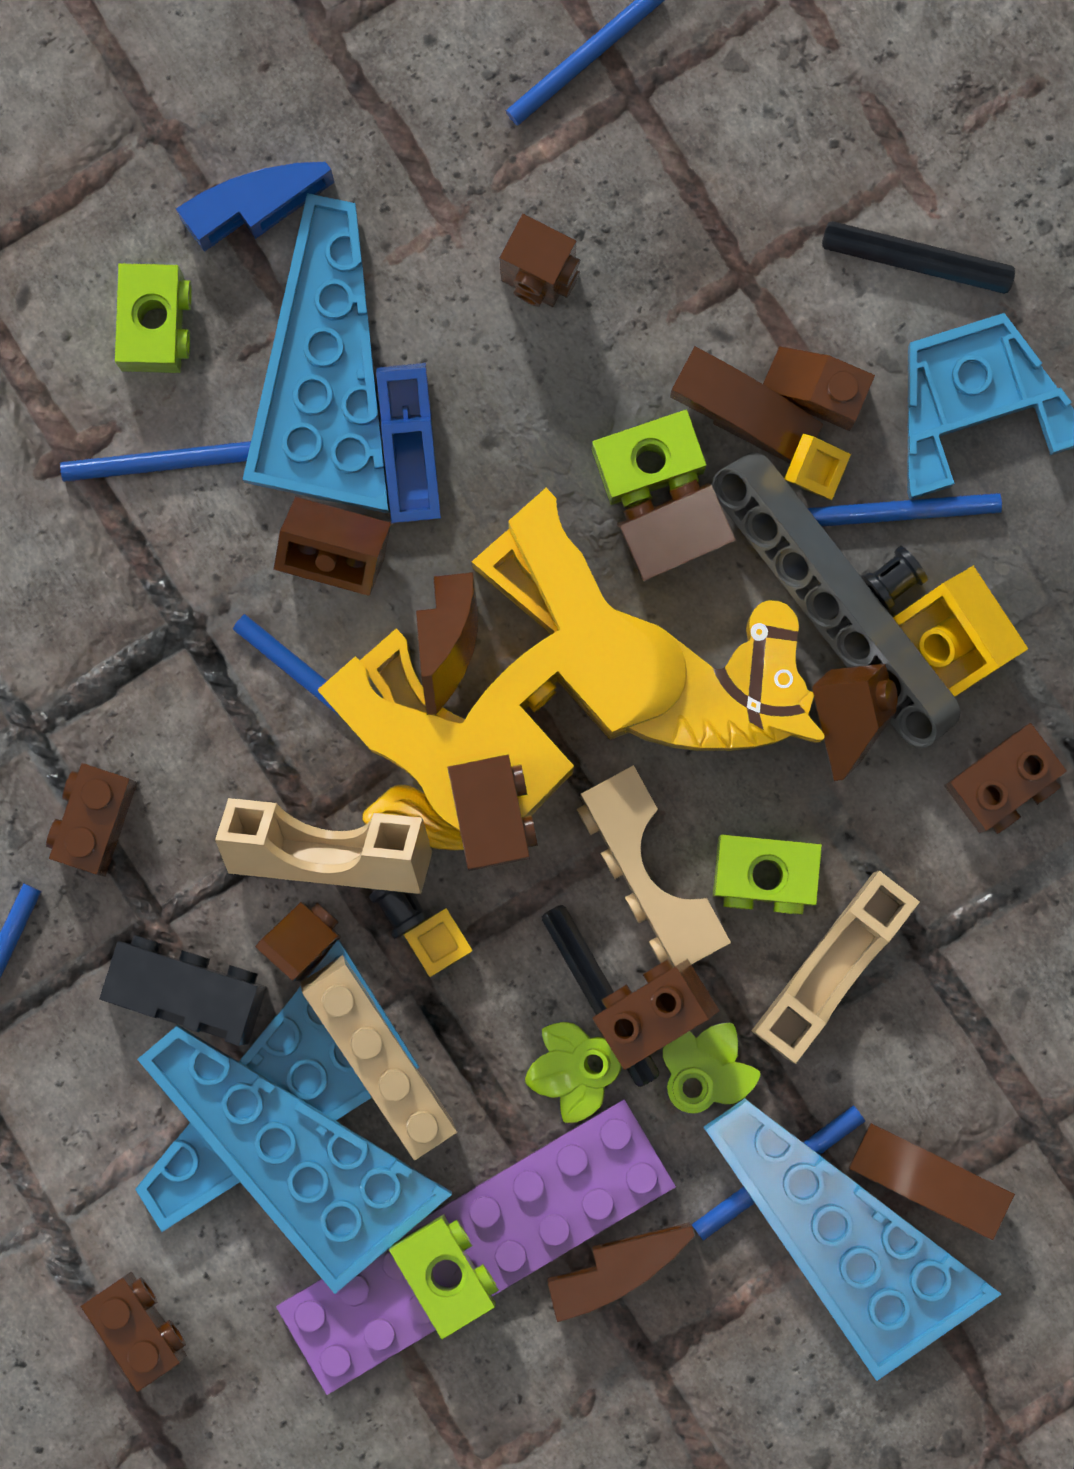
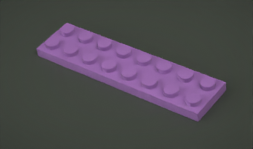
(515, 1228)

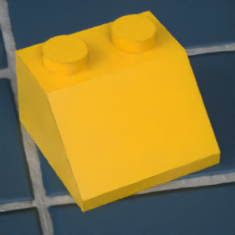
(961, 631)

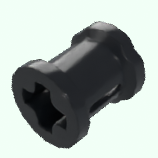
(895, 577)
(401, 910)

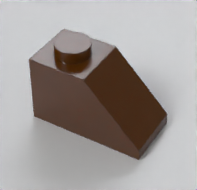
(820, 385)
(853, 712)
(300, 940)

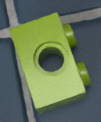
(139, 291)
(669, 437)
(797, 867)
(445, 1306)

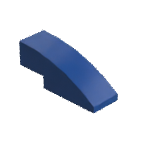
(252, 199)
(408, 442)

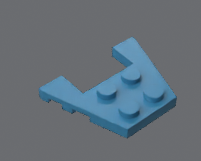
(969, 380)

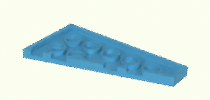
(319, 395)
(294, 1055)
(311, 1175)
(864, 1261)

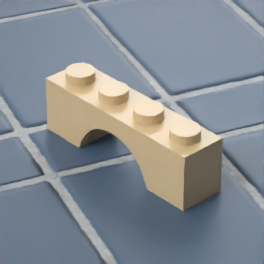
(620, 813)
(270, 843)
(834, 966)
(378, 1057)

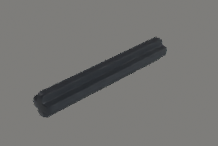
(918, 257)
(589, 977)

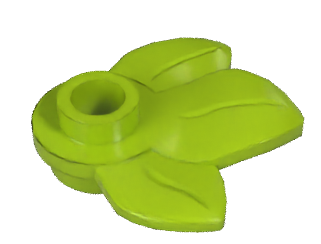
(713, 1063)
(566, 1070)

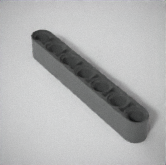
(833, 593)

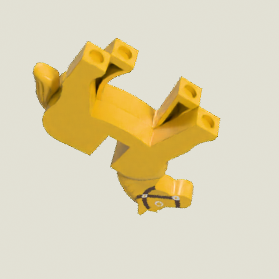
(611, 663)

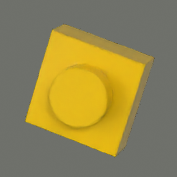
(817, 466)
(438, 942)

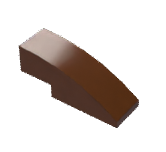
(743, 405)
(447, 638)
(931, 1181)
(618, 1270)

